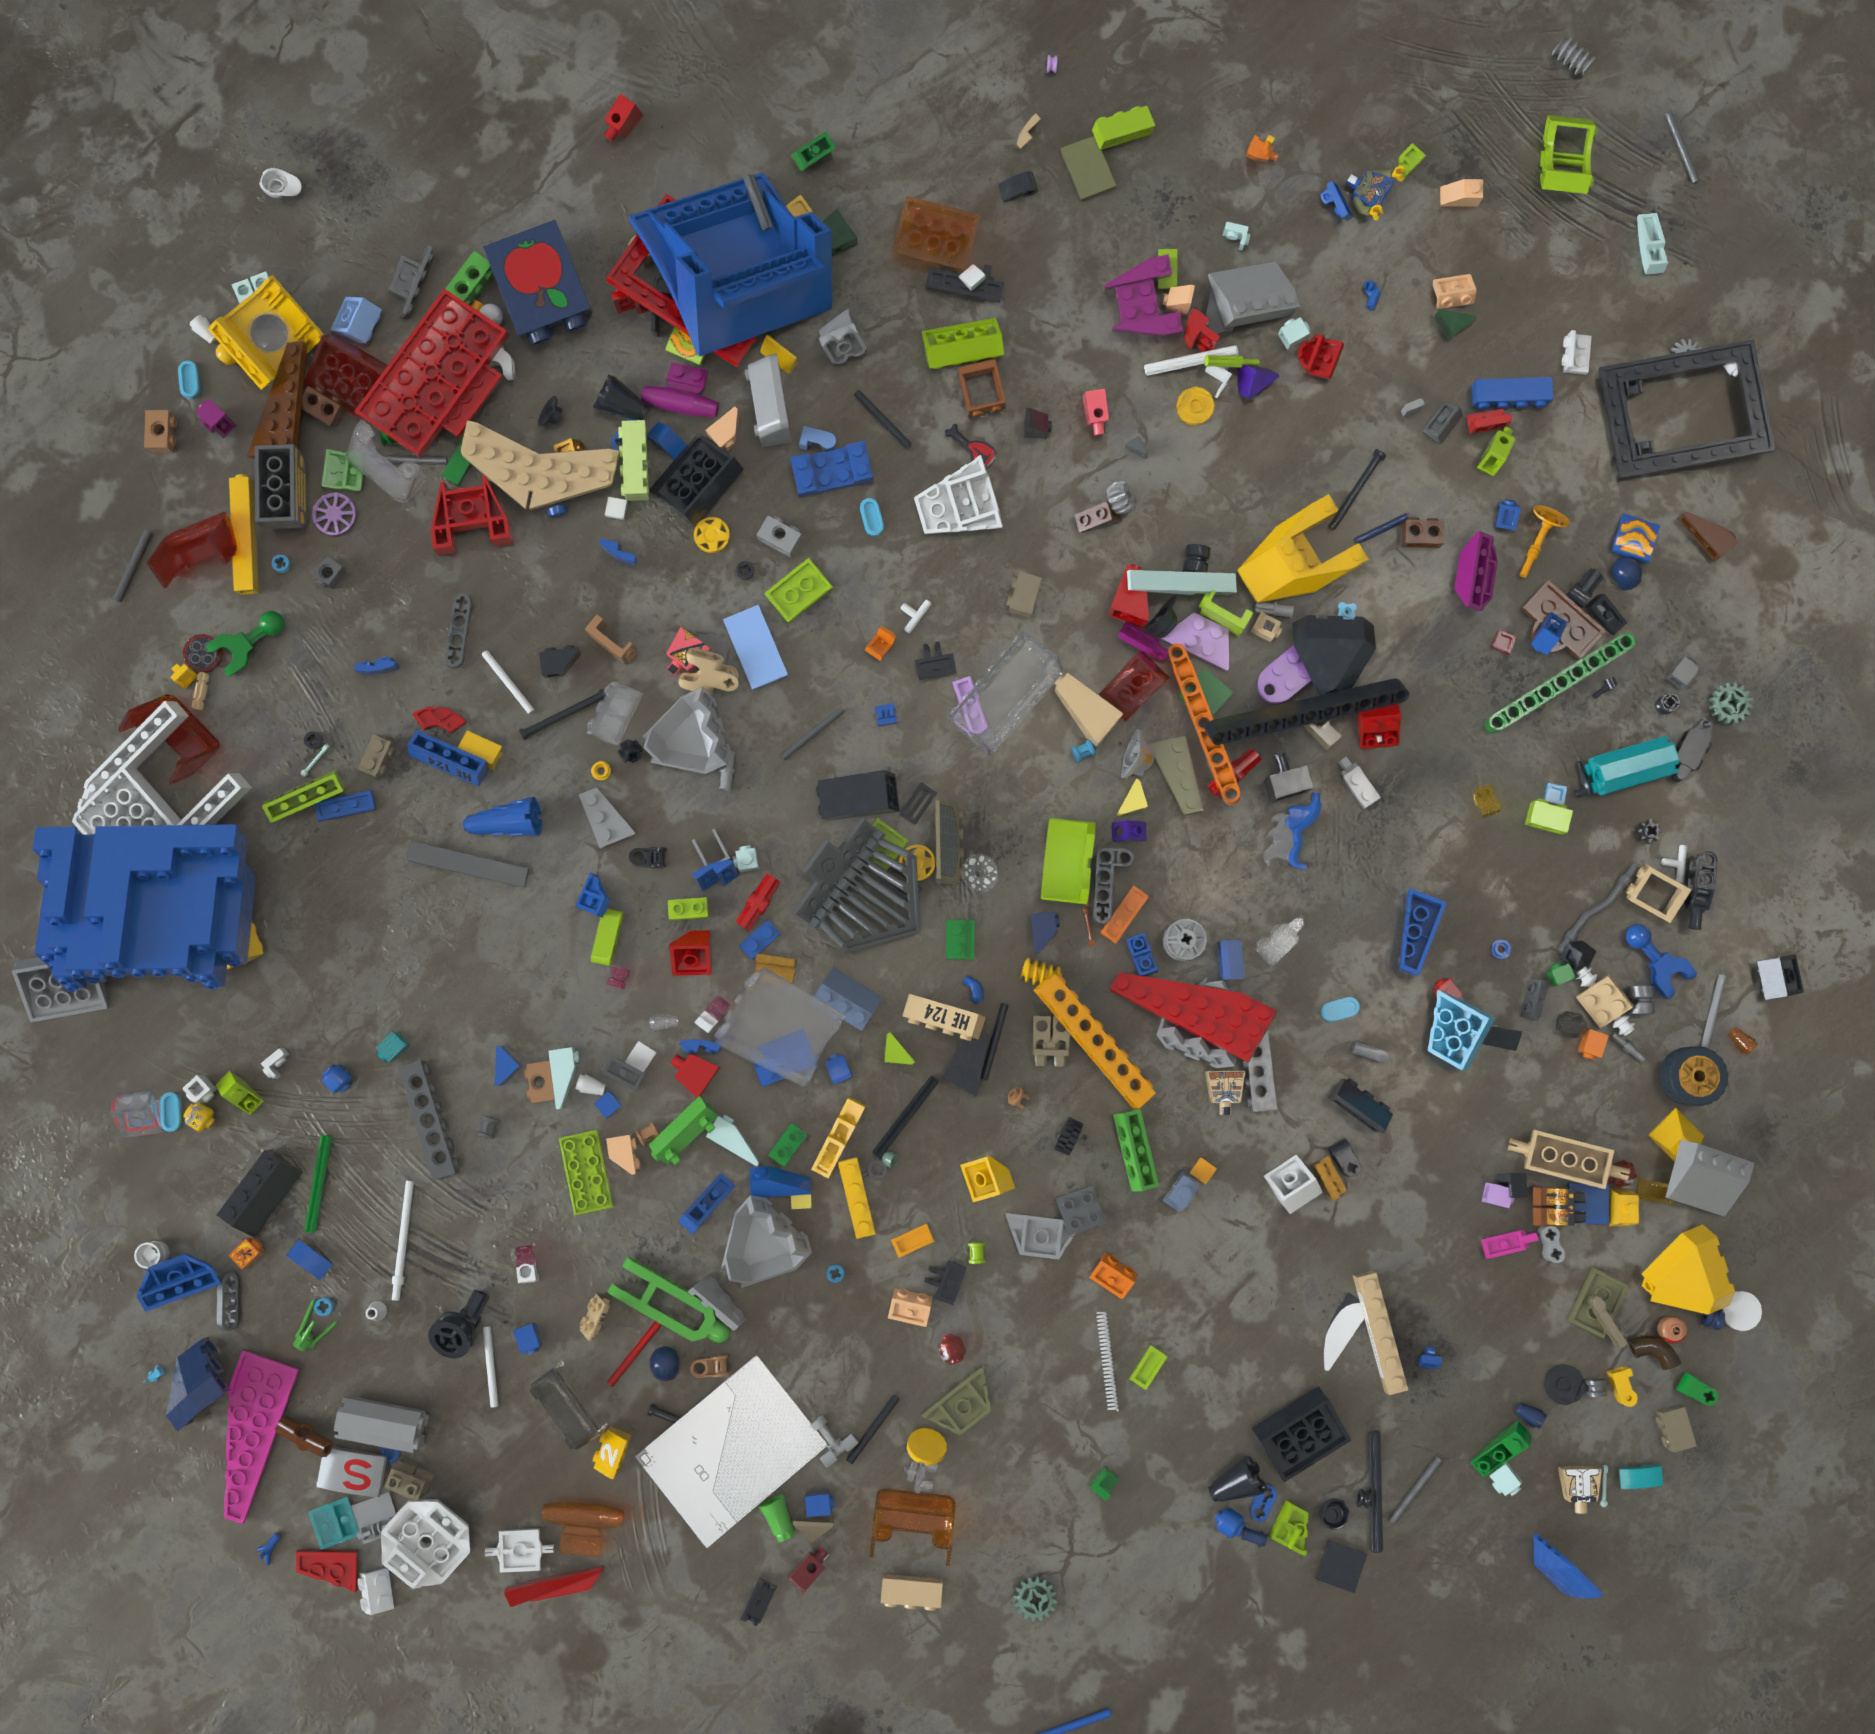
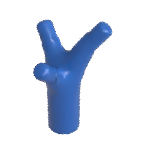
(267, 1549)

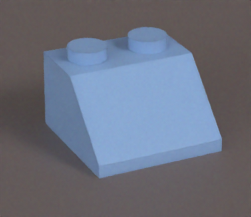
(356, 319)

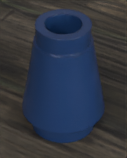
(1531, 1415)

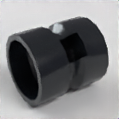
(1196, 558)

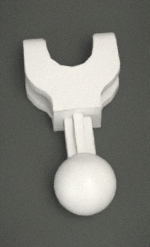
(502, 358)

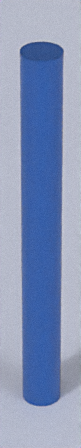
(1079, 1723)

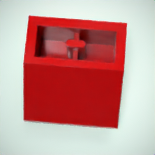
(1379, 727)

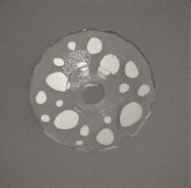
(988, 873)

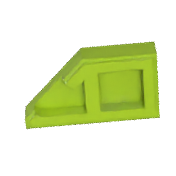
(1411, 159)

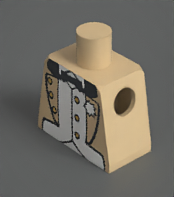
(1580, 1485)

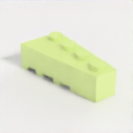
(634, 460)

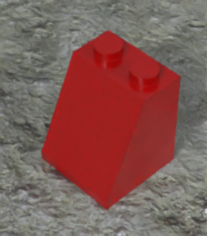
(1128, 604)

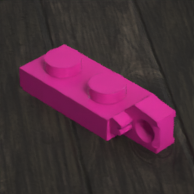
(1507, 1243)

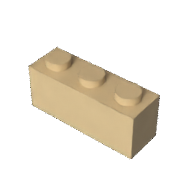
(911, 1591)

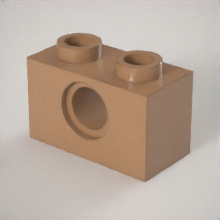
(154, 422)
(534, 1071)

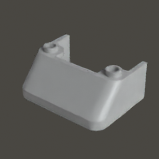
(768, 401)

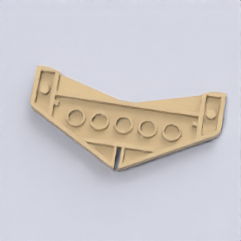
(547, 476)

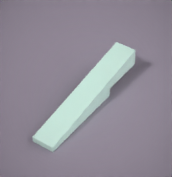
(1182, 582)

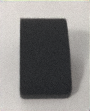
(1019, 184)

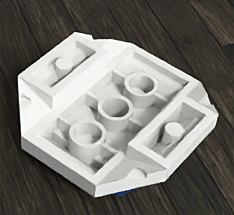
(422, 1562)

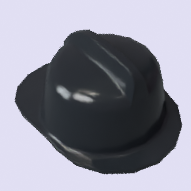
(1164, 620)

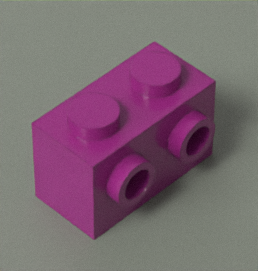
(214, 418)

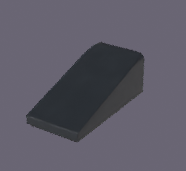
(1606, 613)

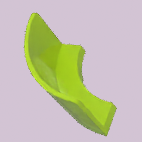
(1068, 861)

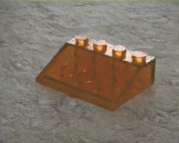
(936, 233)

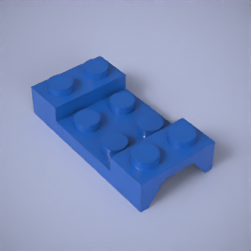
(832, 469)

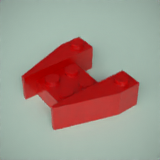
(468, 510)

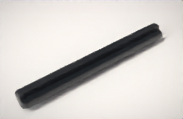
(905, 1117)

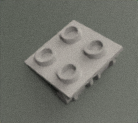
(373, 1516)

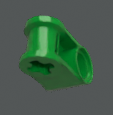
(1695, 1389)

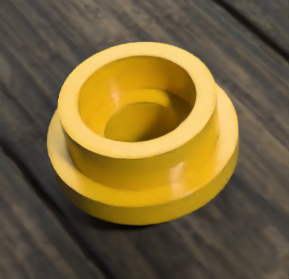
(601, 764)

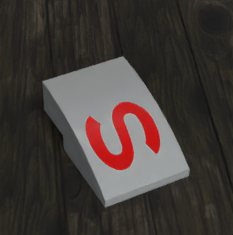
(352, 1472)

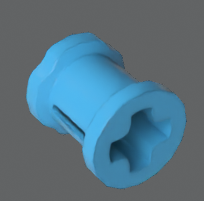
(1083, 751)

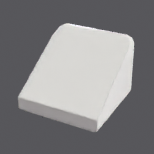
(972, 277)

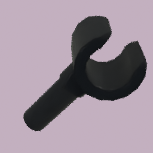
(1610, 684)

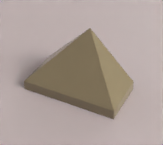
(813, 1527)

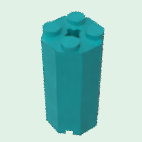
(1632, 765)

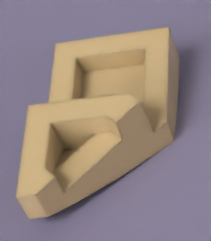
(1024, 137)

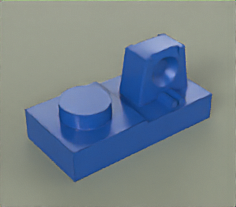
(1334, 195)

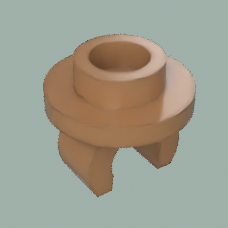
(1015, 1097)

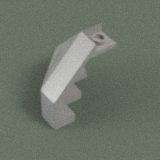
(689, 735)
(1192, 1045)
(762, 1244)

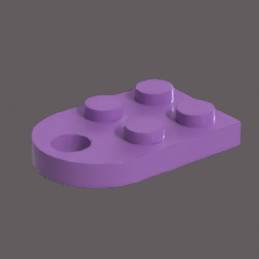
(1285, 675)

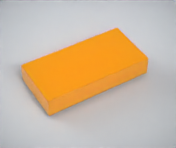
(912, 1240)

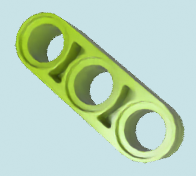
(607, 937)

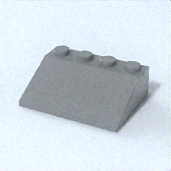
(1253, 294)
(48, 999)
(1708, 1178)

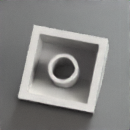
(1293, 1184)

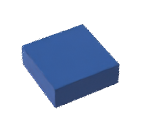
(607, 1104)

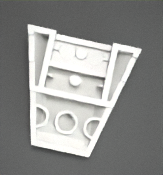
(960, 502)

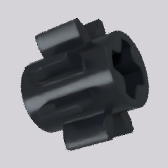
(630, 750)
(1653, 833)

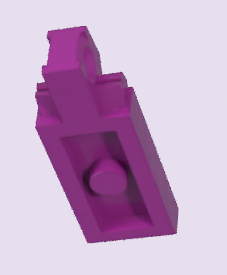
(1143, 641)

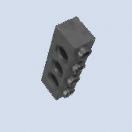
(1266, 1080)

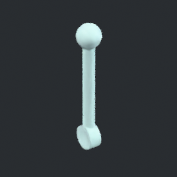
(304, 772)
(1603, 1503)

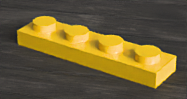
(856, 1197)

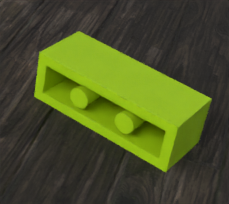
(1123, 127)

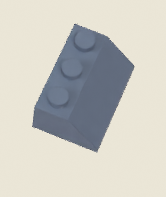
(848, 998)

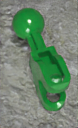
(241, 644)

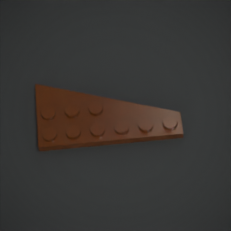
(282, 410)

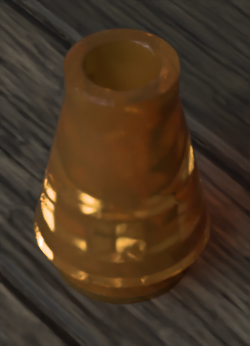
(1742, 1040)

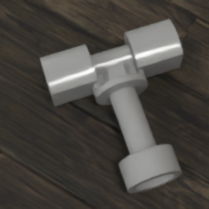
(835, 1446)

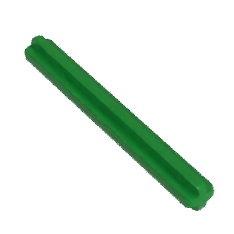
(318, 1183)

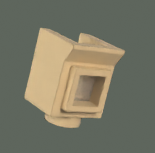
(1266, 627)

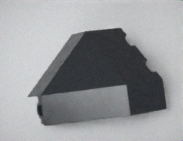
(1334, 649)

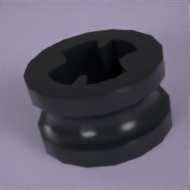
(747, 576)
(310, 735)
(1363, 1498)

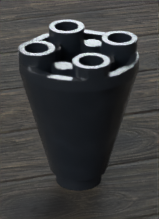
(619, 400)
(1238, 1482)

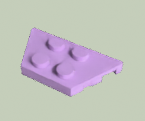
(1202, 639)

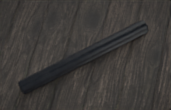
(1376, 1491)

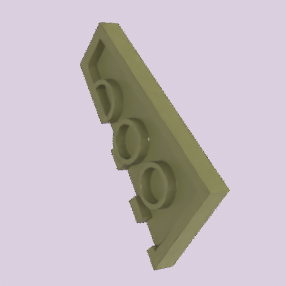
(1177, 768)

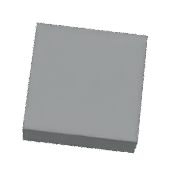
(1412, 407)

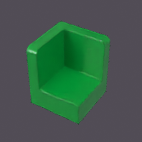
(1104, 1483)

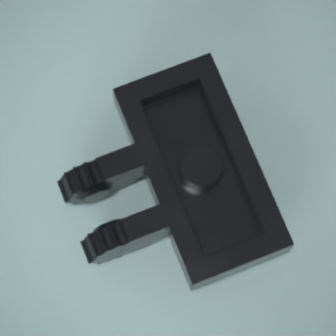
(935, 666)
(950, 1281)

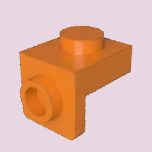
(881, 643)

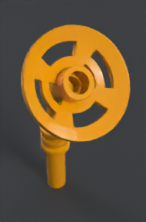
(1548, 521)

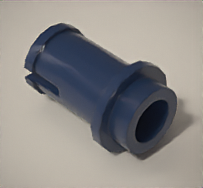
(1254, 1536)

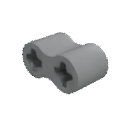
(1551, 1243)

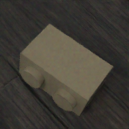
(1024, 594)
(1675, 1428)

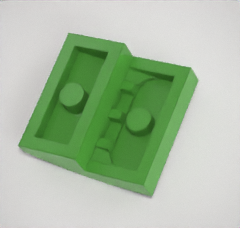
(340, 473)

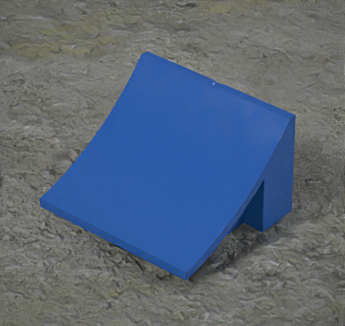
(731, 273)

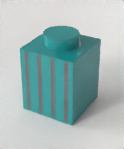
(392, 1047)

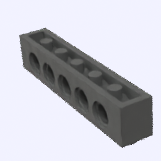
(419, 1112)

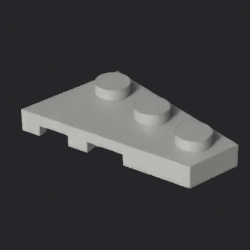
(604, 819)
(718, 1300)

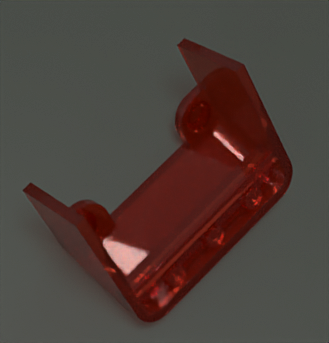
(192, 545)
(189, 740)

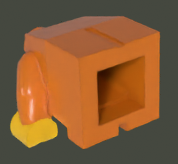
(1261, 150)

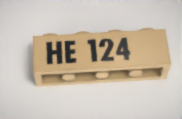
(943, 1016)

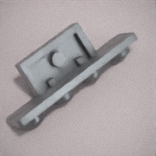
(407, 277)

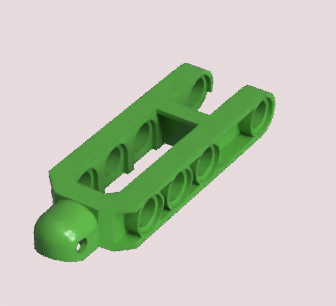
(711, 1326)

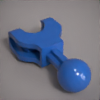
(1661, 964)

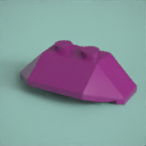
(1477, 571)

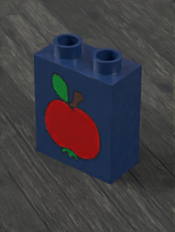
(538, 282)

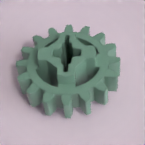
(1737, 697)
(1027, 1600)

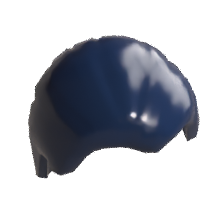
(1626, 573)
(664, 1363)

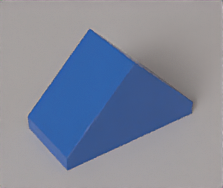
(666, 440)
(505, 1065)

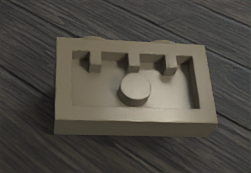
(377, 756)

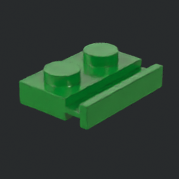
(960, 939)

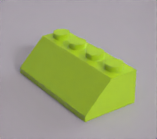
(963, 343)

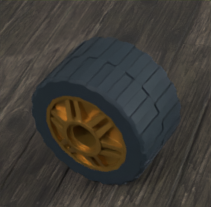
(1693, 1076)

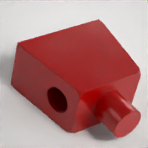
(622, 118)
(694, 1073)

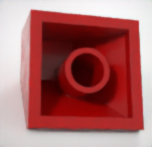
(692, 954)

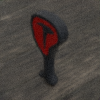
(974, 448)

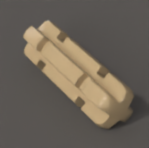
(200, 691)

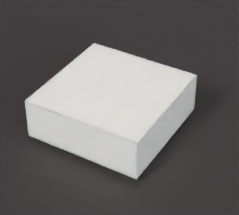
(616, 508)

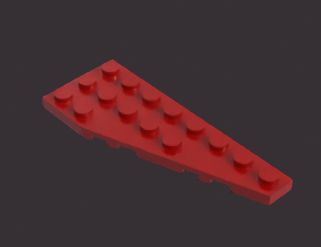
(1216, 1015)

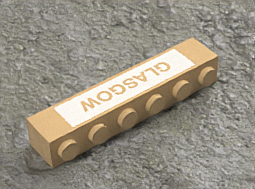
(1380, 1332)

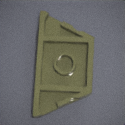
(962, 1405)

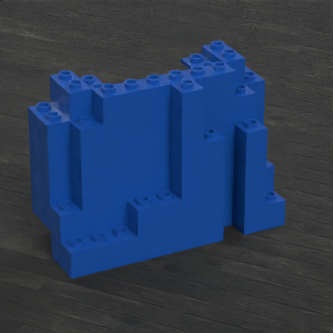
(143, 902)

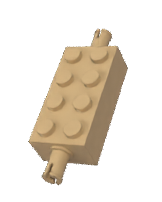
(1568, 1159)

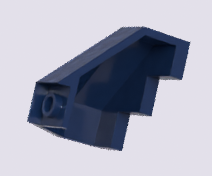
(195, 1383)

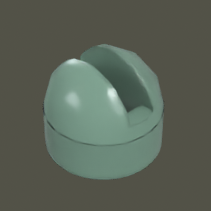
(890, 1159)

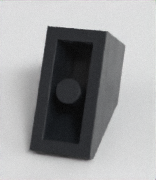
(1036, 424)

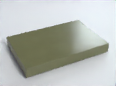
(1088, 168)
(1601, 1285)

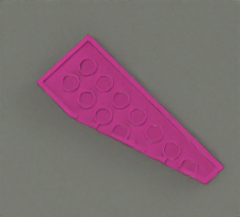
(256, 1404)

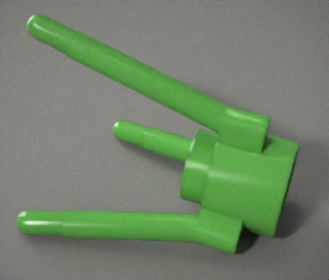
(304, 1338)

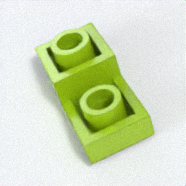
(1166, 283)

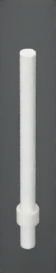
(398, 1279)

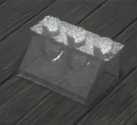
(614, 713)

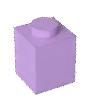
(1497, 1195)

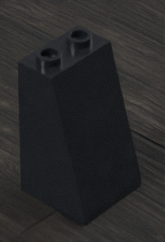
(858, 795)

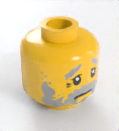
(199, 1117)

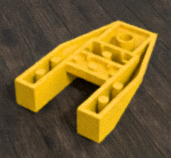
(1287, 563)

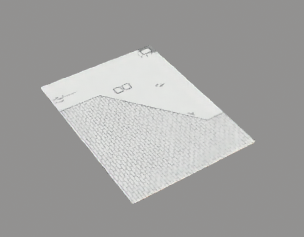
(731, 1451)

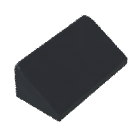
(1503, 1038)

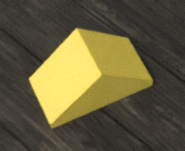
(1134, 801)

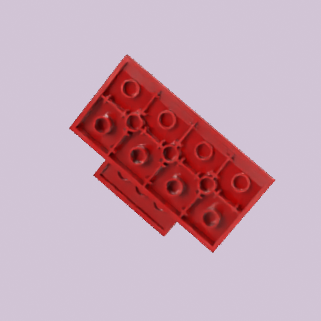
(436, 376)

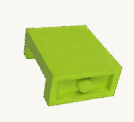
(1223, 617)

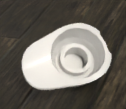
(279, 183)

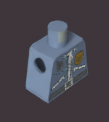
(1181, 1191)

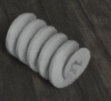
(1573, 56)

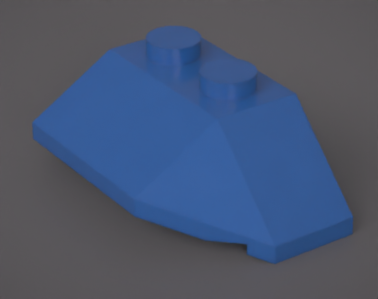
(175, 1280)

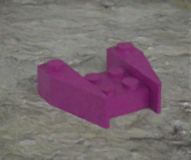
(1139, 303)

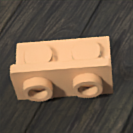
(1454, 291)
(910, 1307)

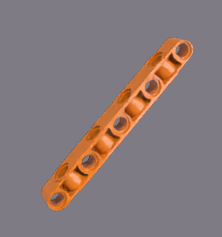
(1200, 711)

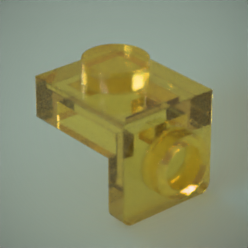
(1486, 800)

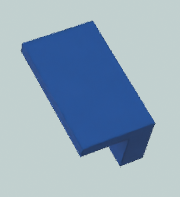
(1230, 959)

